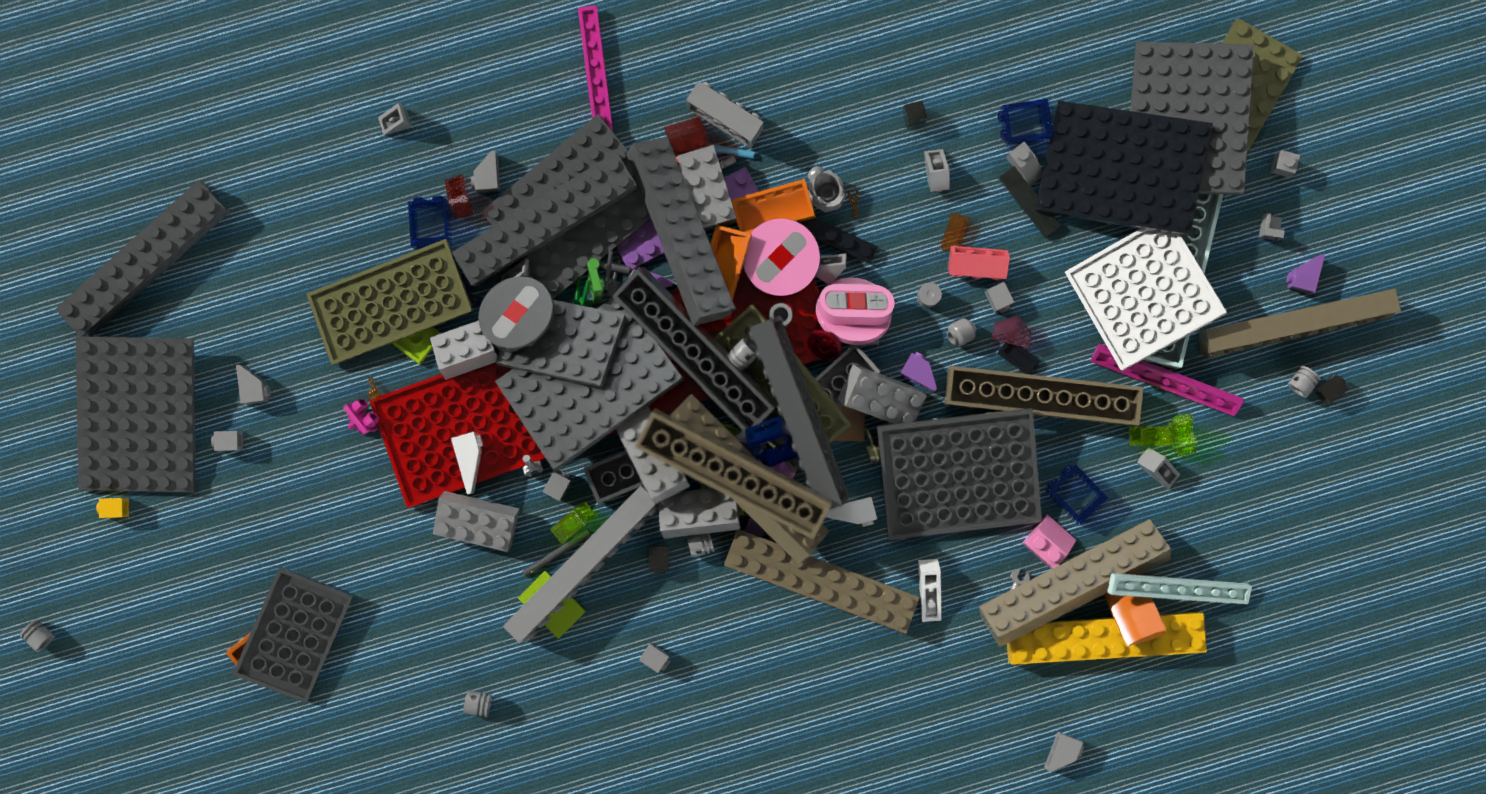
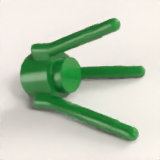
(583, 301)

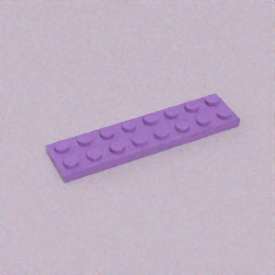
(645, 243)

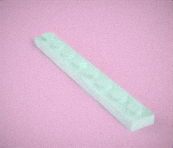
(1179, 588)

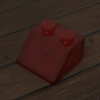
(687, 136)

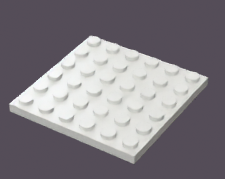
(1144, 294)

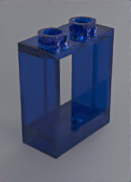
(1044, 117)
(420, 202)
(776, 429)
(1089, 508)

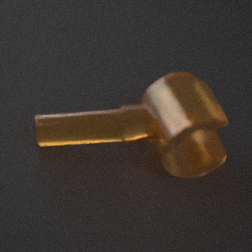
(854, 203)
(373, 392)

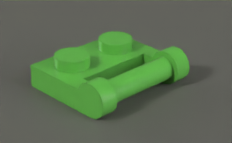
(596, 284)

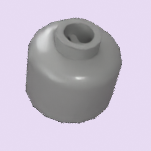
(961, 332)

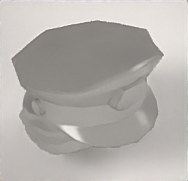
(825, 189)

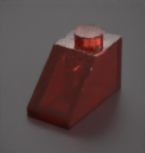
(458, 196)

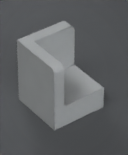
(1270, 228)

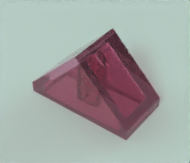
(1012, 331)

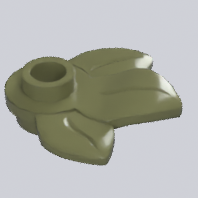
(872, 450)

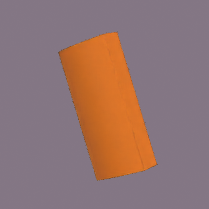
(781, 202)
(730, 252)
(1135, 618)

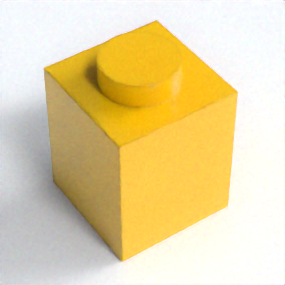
(113, 507)

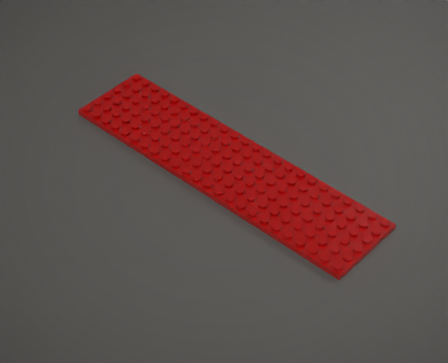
(427, 414)

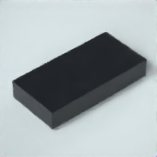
(1018, 357)

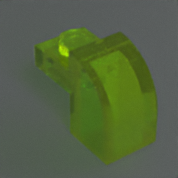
(1152, 436)
(1184, 437)
(573, 522)

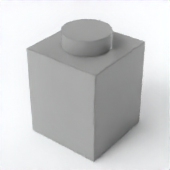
(1285, 163)
(999, 298)
(227, 441)
(557, 485)
(655, 658)

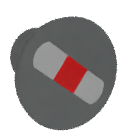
(515, 313)

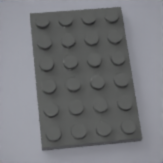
(574, 347)
(292, 634)

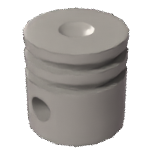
(929, 295)
(781, 310)
(743, 354)
(1304, 381)
(700, 544)
(36, 635)
(477, 703)

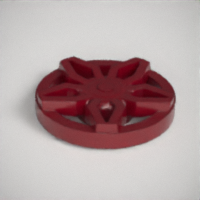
(825, 345)

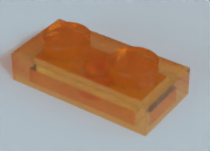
(954, 231)

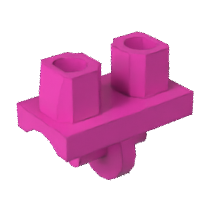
(359, 418)

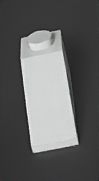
(468, 455)
(855, 512)
(930, 589)

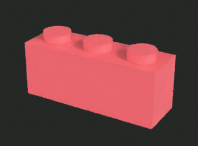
(978, 262)

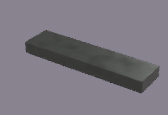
(1027, 200)

